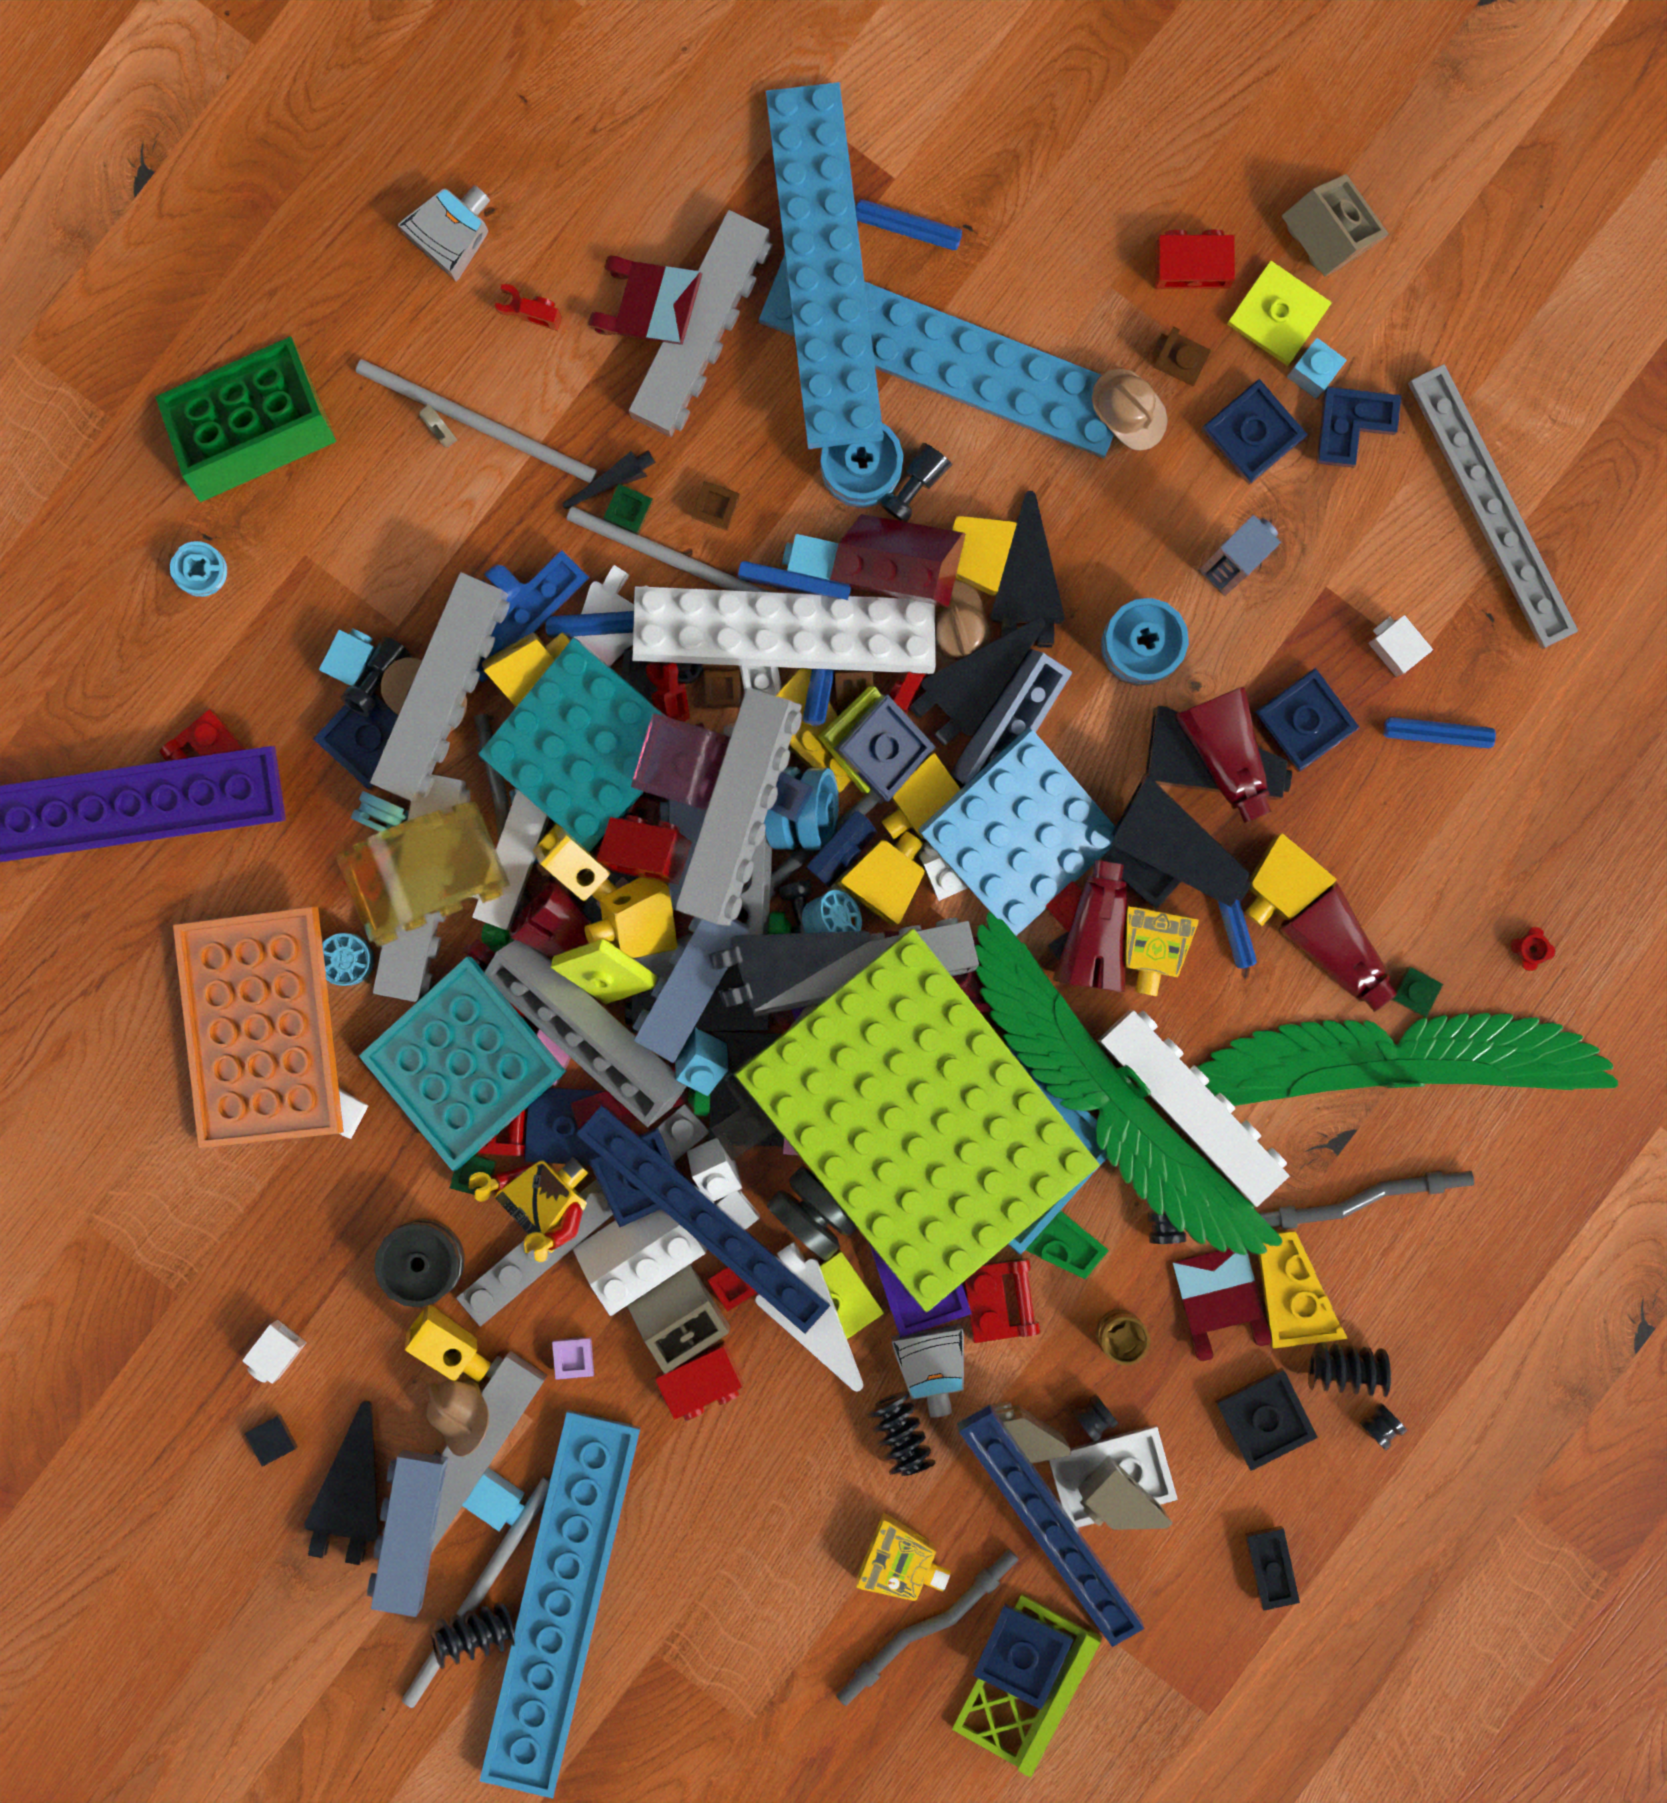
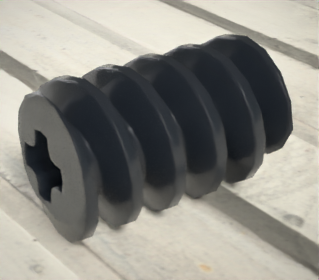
(1350, 1368)
(901, 1435)
(472, 1633)

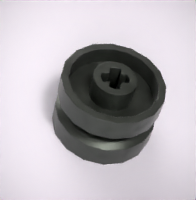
(811, 1216)
(423, 1285)

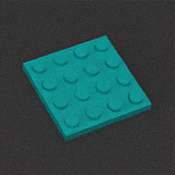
(575, 744)
(462, 1063)

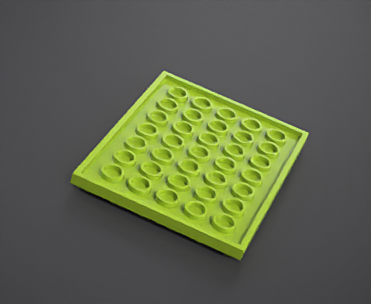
(917, 1119)

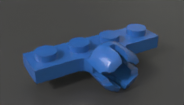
(531, 602)

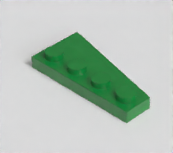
(1068, 1246)

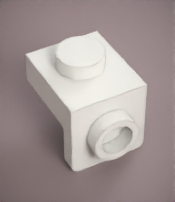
(941, 876)

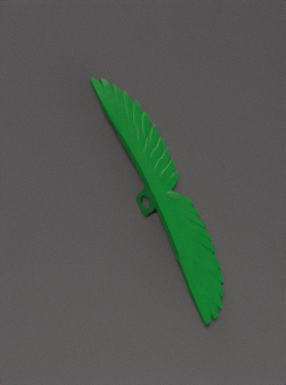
(1431, 1052)
(1130, 1131)

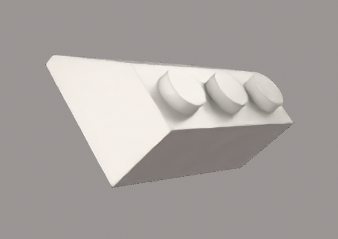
(635, 1257)

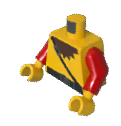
(538, 1201)

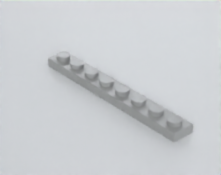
(1493, 506)
(520, 1269)

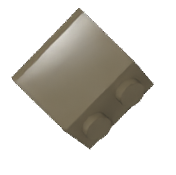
(1334, 224)
(1033, 1435)
(1119, 1500)

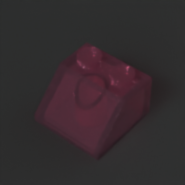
(680, 761)

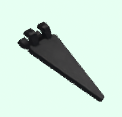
(1028, 579)
(975, 682)
(780, 961)
(349, 1494)

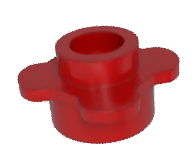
(1543, 952)

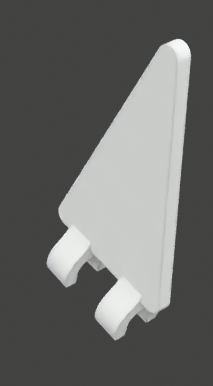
(605, 600)
(826, 1336)

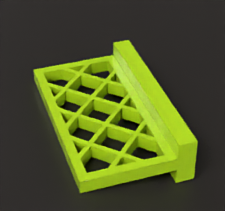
(1058, 1699)

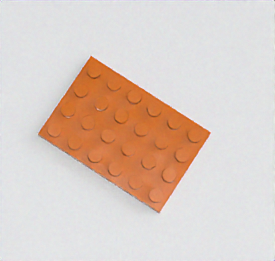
(258, 1028)

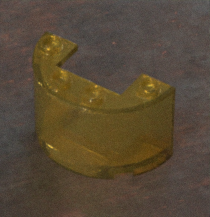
(422, 871)

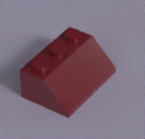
(899, 559)

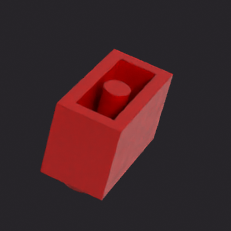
(1195, 260)
(644, 849)
(700, 1381)

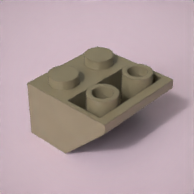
(678, 1318)

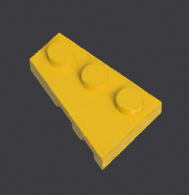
(805, 742)
(1294, 1297)

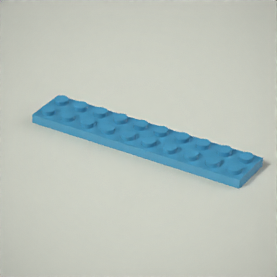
(824, 266)
(970, 366)
(560, 1604)

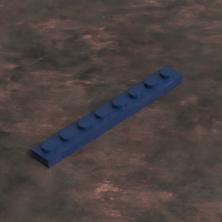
(703, 1219)
(1050, 1525)

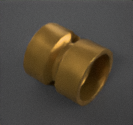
(1123, 1337)

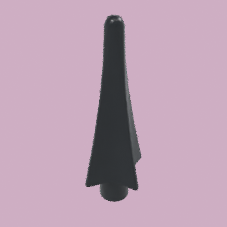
(624, 471)

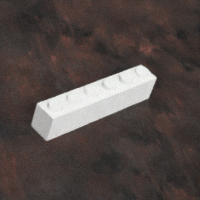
(1194, 1108)

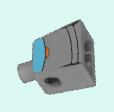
(448, 229)
(932, 1365)

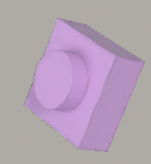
(573, 1357)

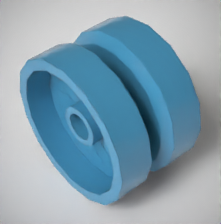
(863, 486)
(1162, 628)
(817, 819)

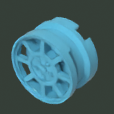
(198, 569)
(380, 810)
(831, 913)
(347, 959)

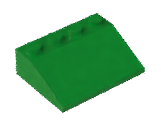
(244, 419)

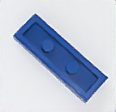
(791, 581)

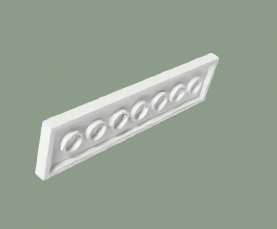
(783, 630)

